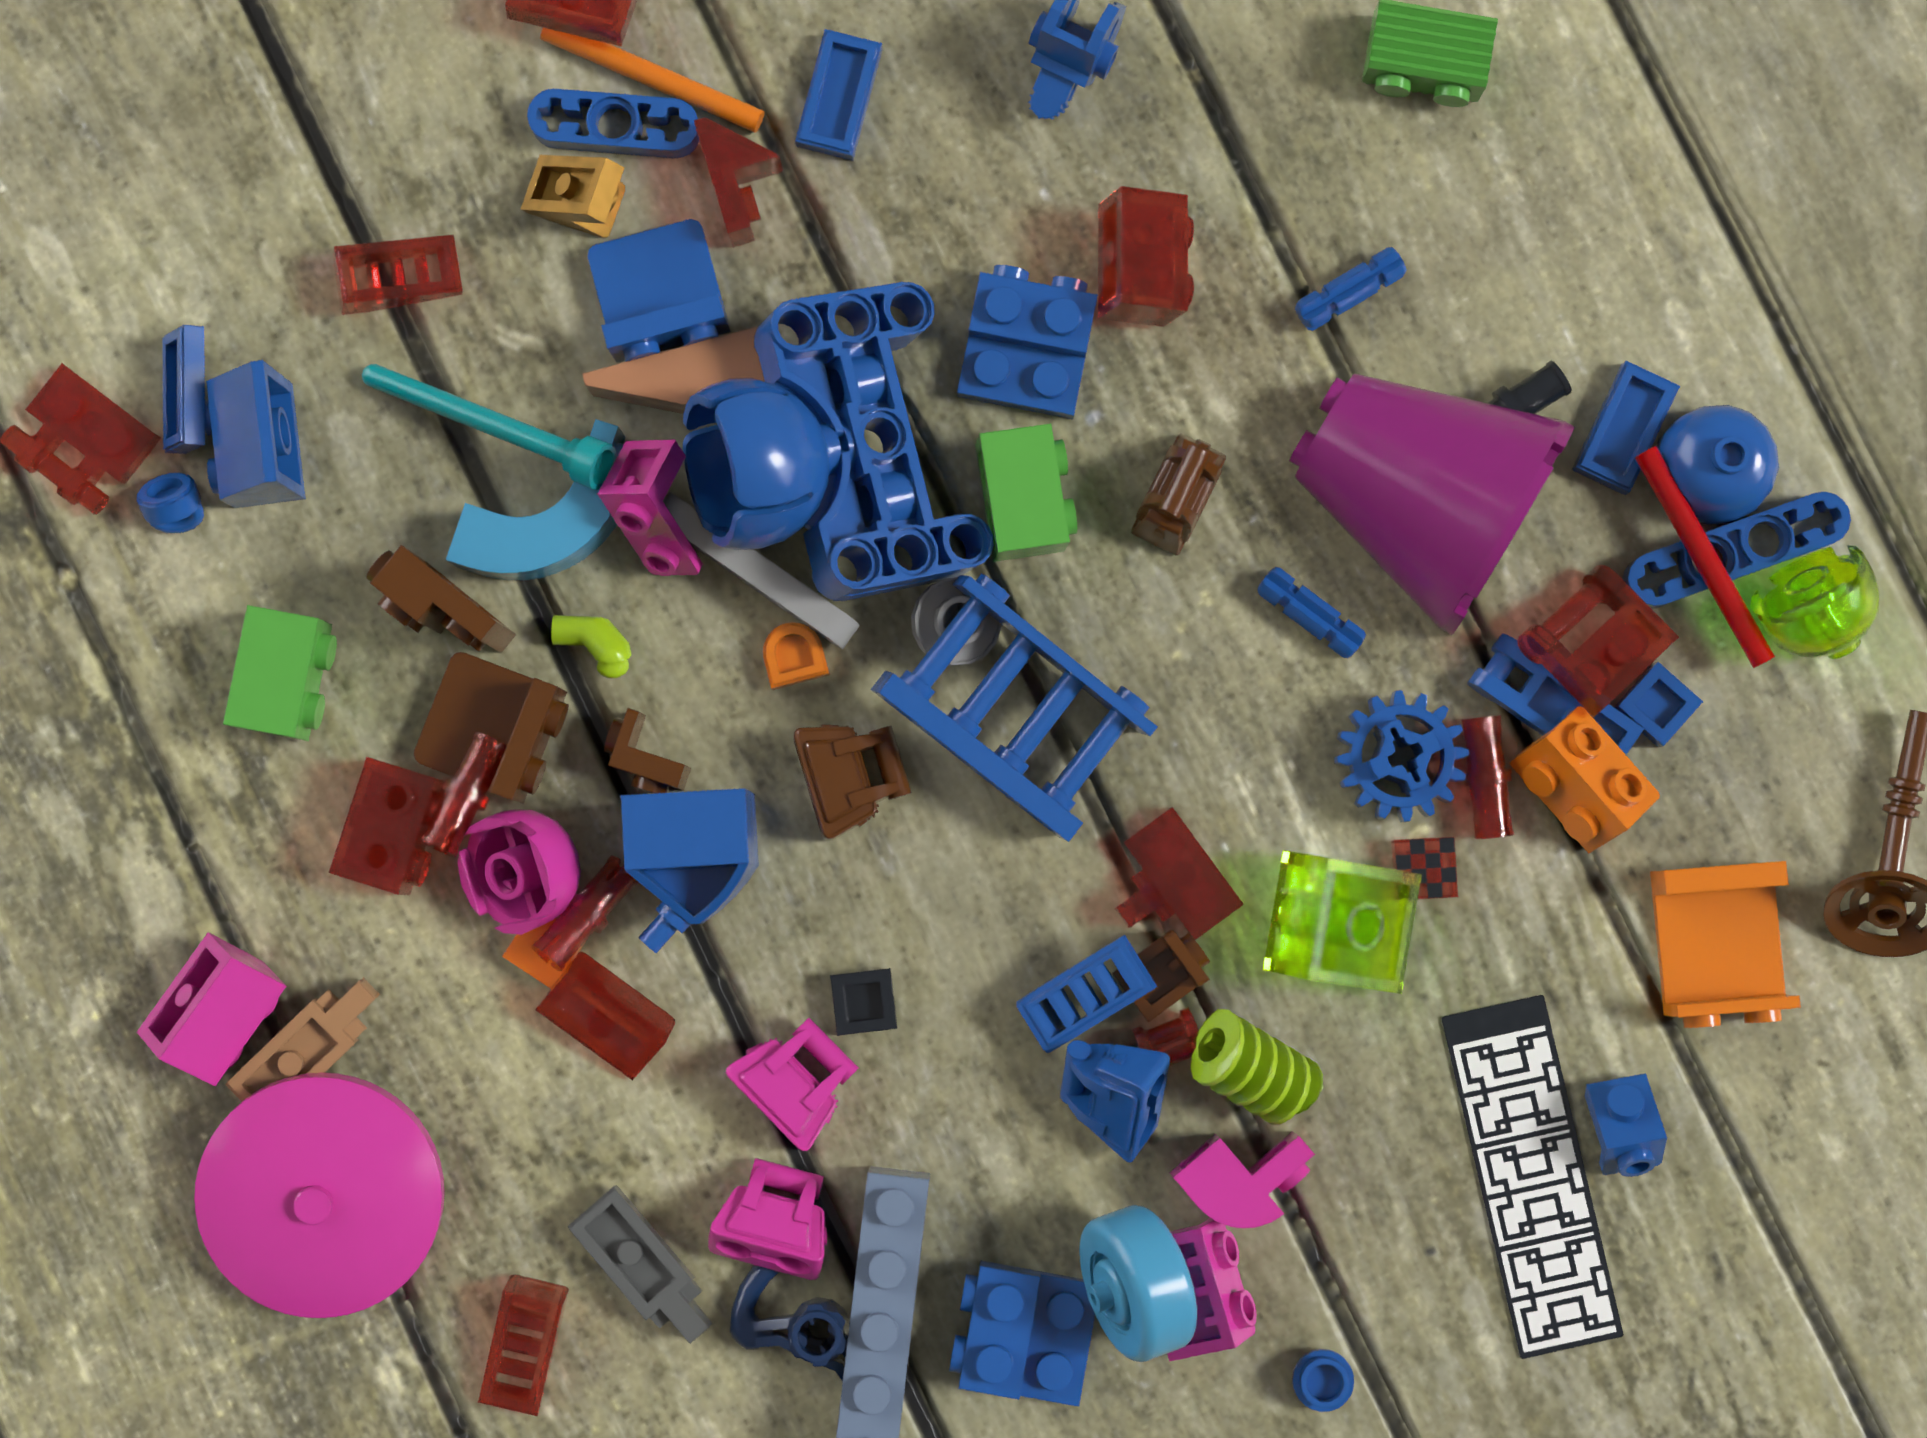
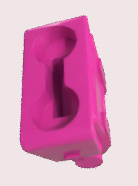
(787, 1089)
(770, 1227)

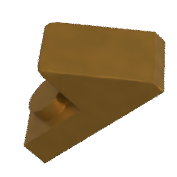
(576, 192)

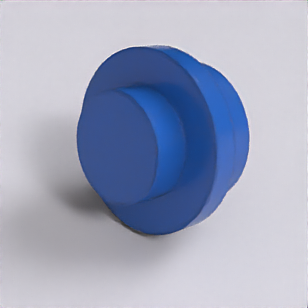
(1323, 1380)

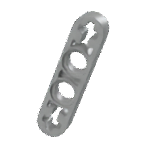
(766, 578)

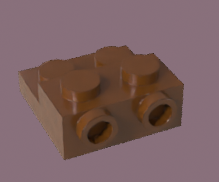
(424, 597)

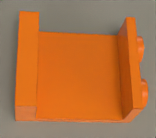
(1720, 943)

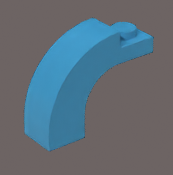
(536, 543)

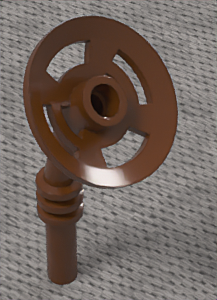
(1885, 886)

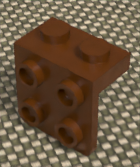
(498, 704)

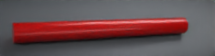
(1704, 557)

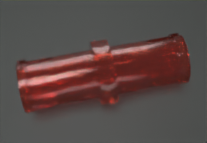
(1487, 777)
(464, 795)
(585, 914)

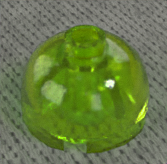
(1820, 604)

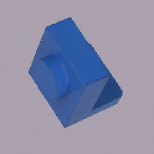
(1626, 1125)

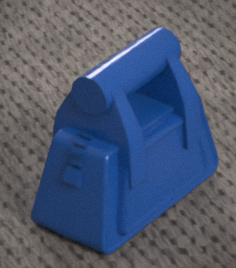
(1115, 1092)

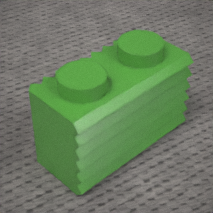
(1429, 52)

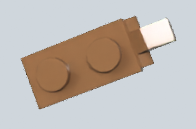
(309, 1041)

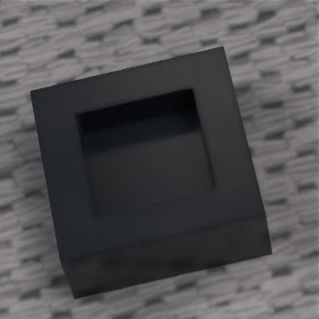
(863, 1001)

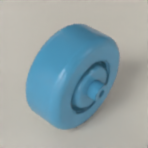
(1138, 1283)

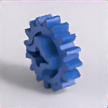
(1416, 781)

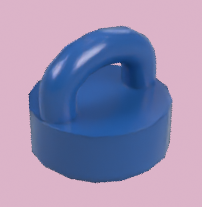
(171, 503)

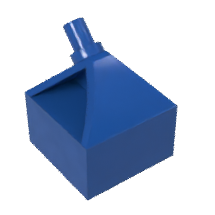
(689, 853)

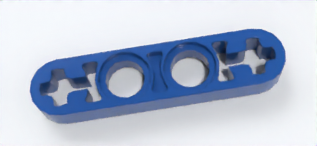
(1735, 548)

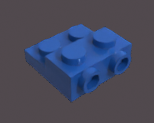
(1027, 342)
(1024, 1334)

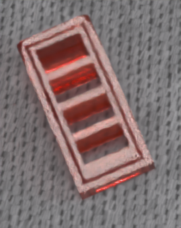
(378, 297)
(532, 1306)

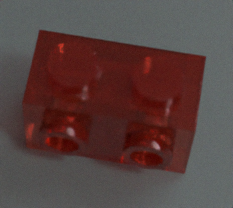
(1144, 256)
(385, 828)

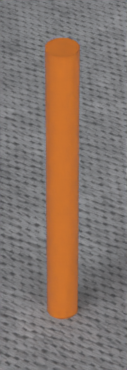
(658, 78)

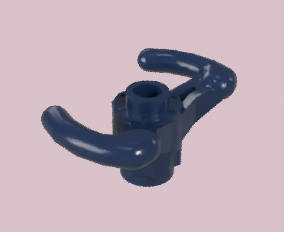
(755, 1333)

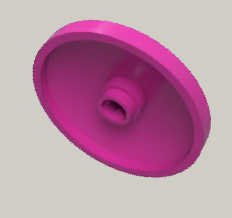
(319, 1195)

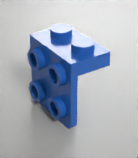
(657, 290)

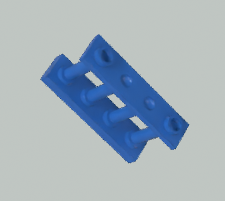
(960, 727)

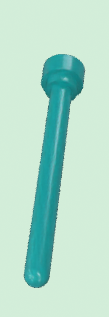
(584, 459)

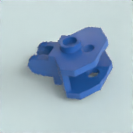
(1070, 54)

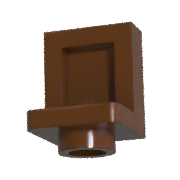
(649, 770)
(1174, 967)

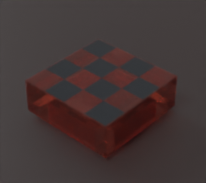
(1433, 859)

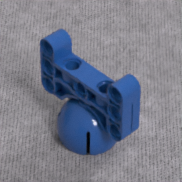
(799, 454)

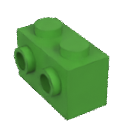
(1024, 491)
(280, 673)

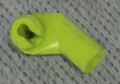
(599, 638)

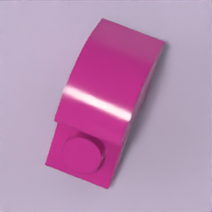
(1238, 1195)

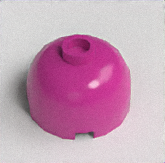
(519, 869)

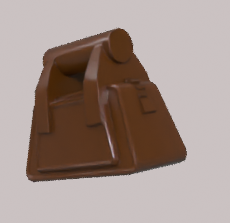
(1178, 494)
(838, 775)

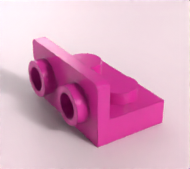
(1223, 1307)

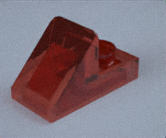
(733, 162)

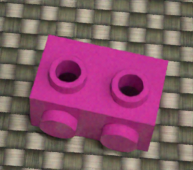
(211, 1009)

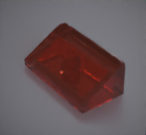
(606, 1015)

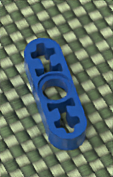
(569, 133)

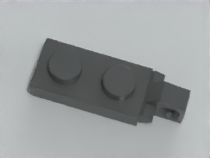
(641, 1263)

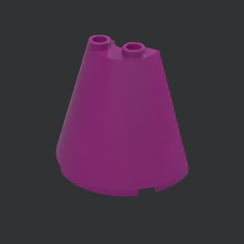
(1428, 483)

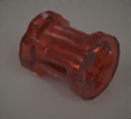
(1173, 1037)

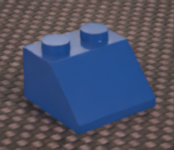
(253, 437)

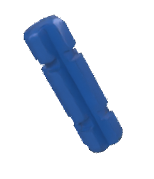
(1350, 288)
(1311, 612)

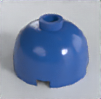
(1721, 461)

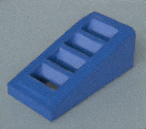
(1052, 1013)

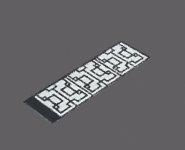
(1532, 1177)

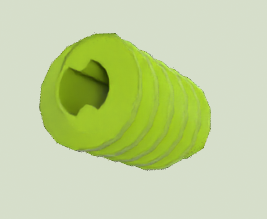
(1254, 1068)

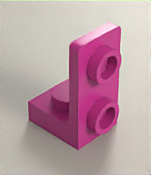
(635, 500)

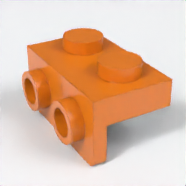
(1585, 780)

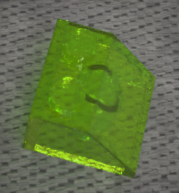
(1342, 922)

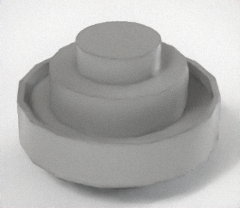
(937, 609)

